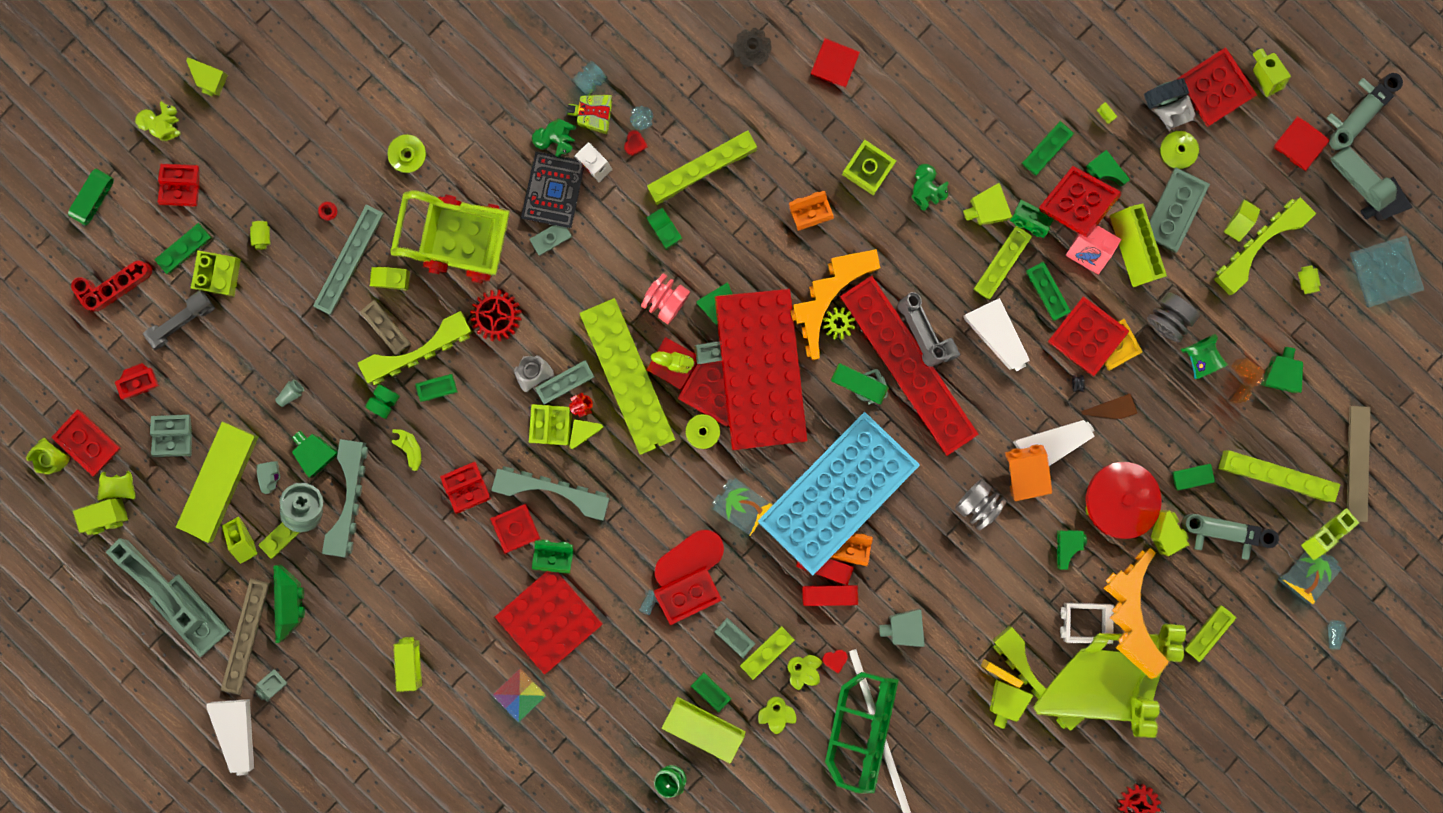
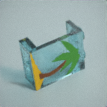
(741, 506)
(1310, 577)

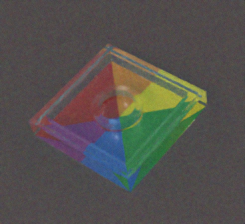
(519, 695)

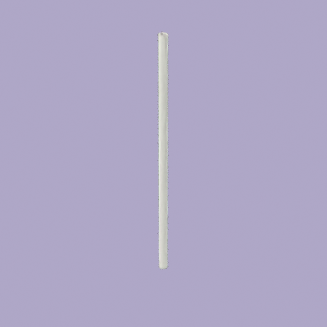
(887, 754)

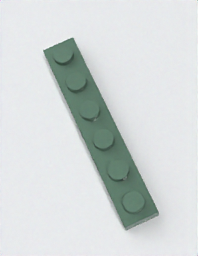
(348, 259)

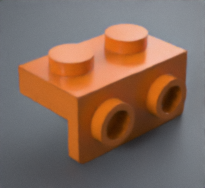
(811, 210)
(855, 550)

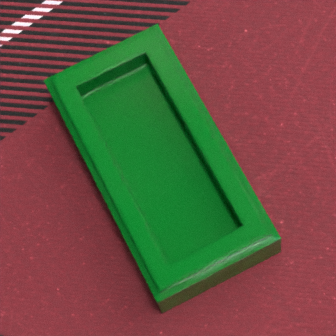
(436, 387)
(1193, 477)
(711, 692)

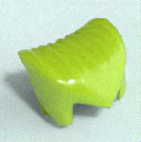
(47, 458)
(116, 486)

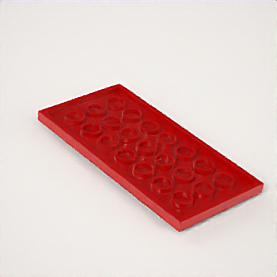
(760, 369)

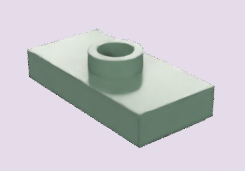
(550, 238)
(734, 637)

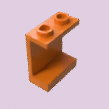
(1029, 472)

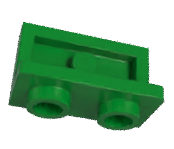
(1031, 219)
(552, 556)

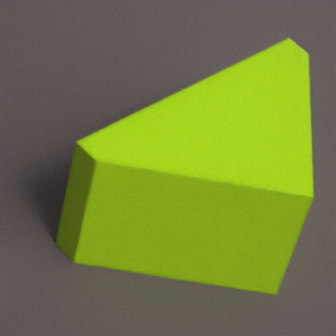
(1242, 220)
(583, 431)

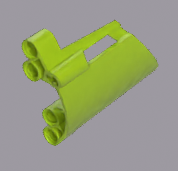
(1110, 685)

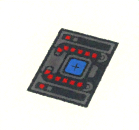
(553, 190)

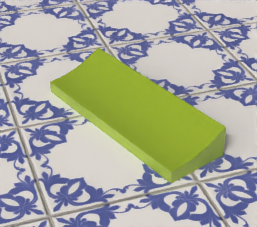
(217, 482)

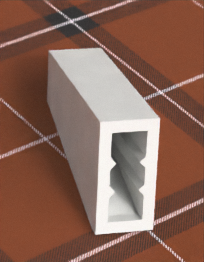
(997, 331)
(1059, 440)
(234, 733)

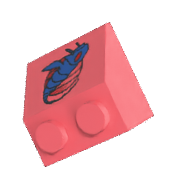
(1095, 250)

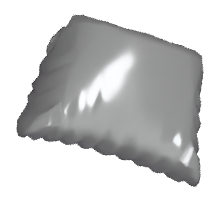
(1176, 112)
(532, 372)

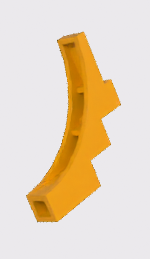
(811, 313)
(1127, 614)

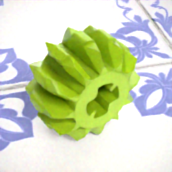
(844, 320)

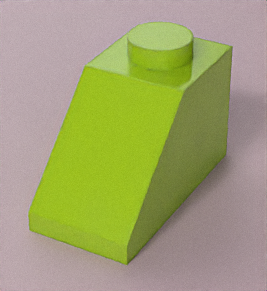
(207, 78)
(390, 278)
(239, 540)

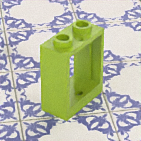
(407, 664)

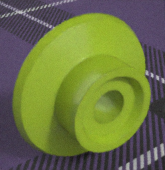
(702, 441)

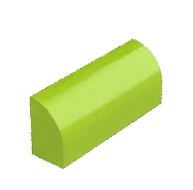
(1138, 245)
(703, 730)

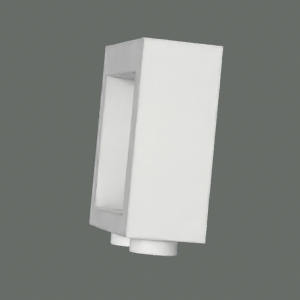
(1107, 623)

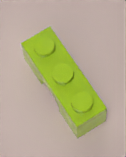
(1329, 534)

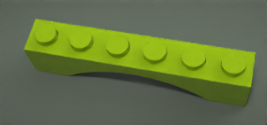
(702, 166)
(1236, 273)
(451, 330)
(1279, 475)
(1013, 647)

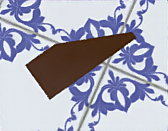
(1116, 408)

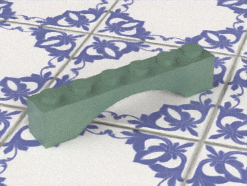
(351, 457)
(590, 504)
(173, 604)

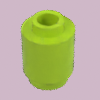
(260, 235)
(1309, 279)

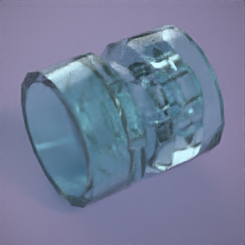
(589, 78)

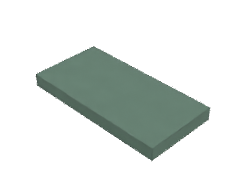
(1177, 209)
(209, 632)

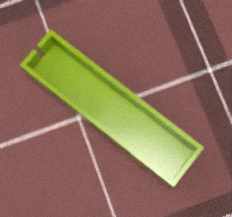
(627, 376)

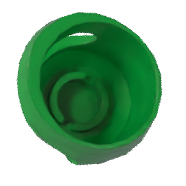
(670, 781)

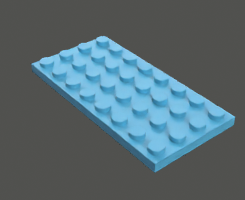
(838, 493)

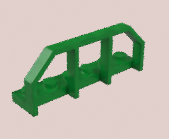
(878, 734)

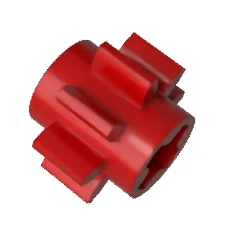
(580, 405)

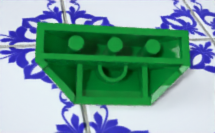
(288, 603)

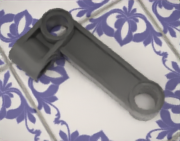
(197, 305)
(933, 351)

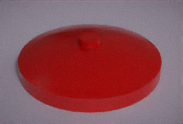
(1123, 500)

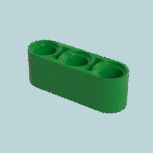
(90, 197)
(859, 383)

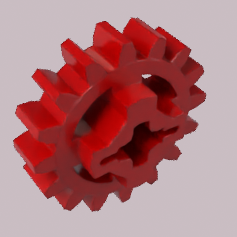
(1140, 797)

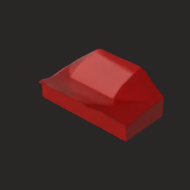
(136, 381)

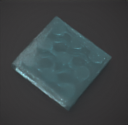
(1387, 271)

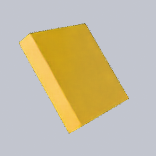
(1126, 349)
(1002, 673)

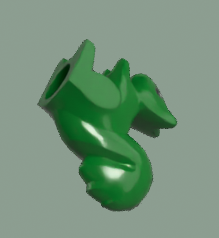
(556, 132)
(925, 190)

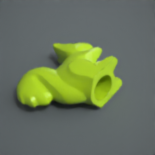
(161, 125)
(674, 361)

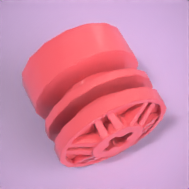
(665, 298)

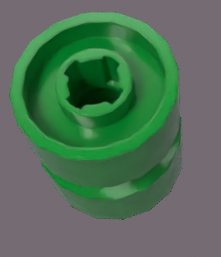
(382, 401)

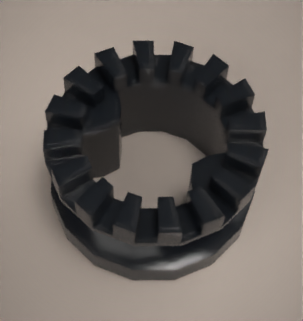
(1077, 383)

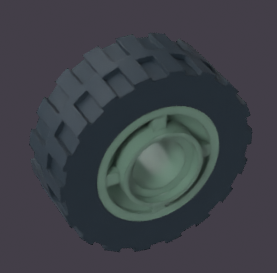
(1166, 93)

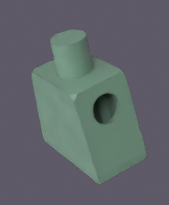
(905, 628)

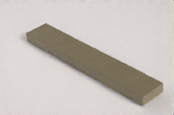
(1358, 462)
(245, 636)

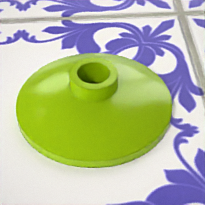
(397, 151)
(1171, 154)

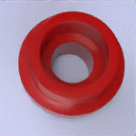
(321, 211)

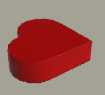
(635, 143)
(835, 660)

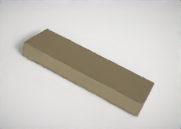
(385, 327)

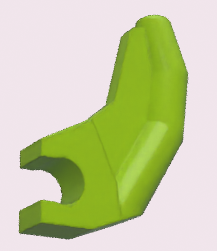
(410, 446)

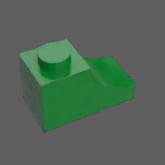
(1107, 168)
(664, 229)
(1067, 545)

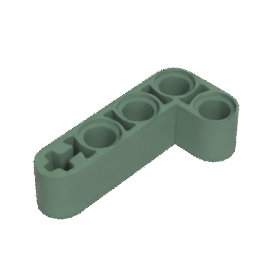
(1363, 178)

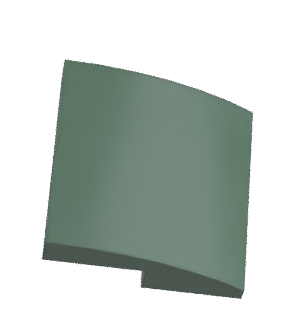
(171, 435)

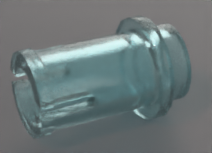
(648, 602)

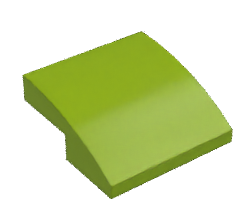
(550, 425)

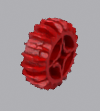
(495, 324)

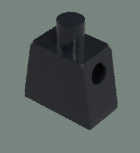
(1397, 206)

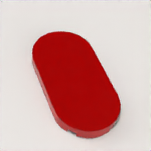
(693, 553)

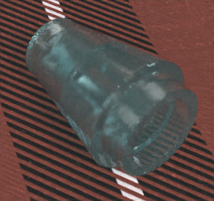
(1336, 633)

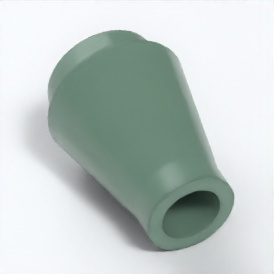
(289, 393)

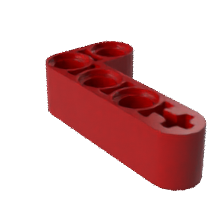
(115, 282)

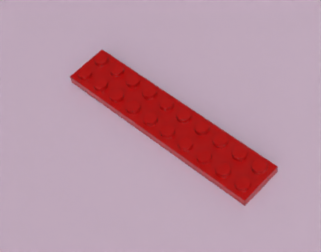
(905, 363)

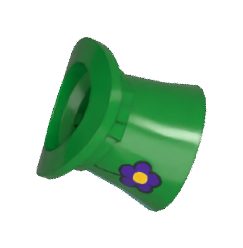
(1205, 356)

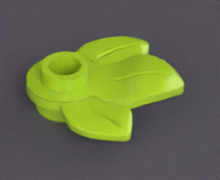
(806, 673)
(776, 717)

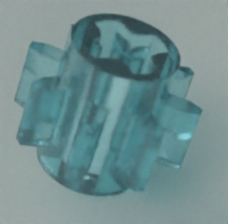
(641, 117)

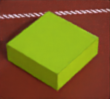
(1106, 113)

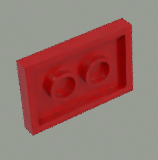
(86, 442)
(687, 595)

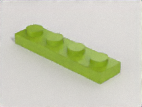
(1002, 263)

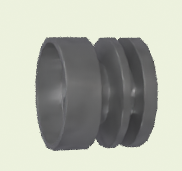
(1175, 314)
(980, 504)

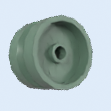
(301, 507)

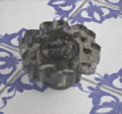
(752, 56)

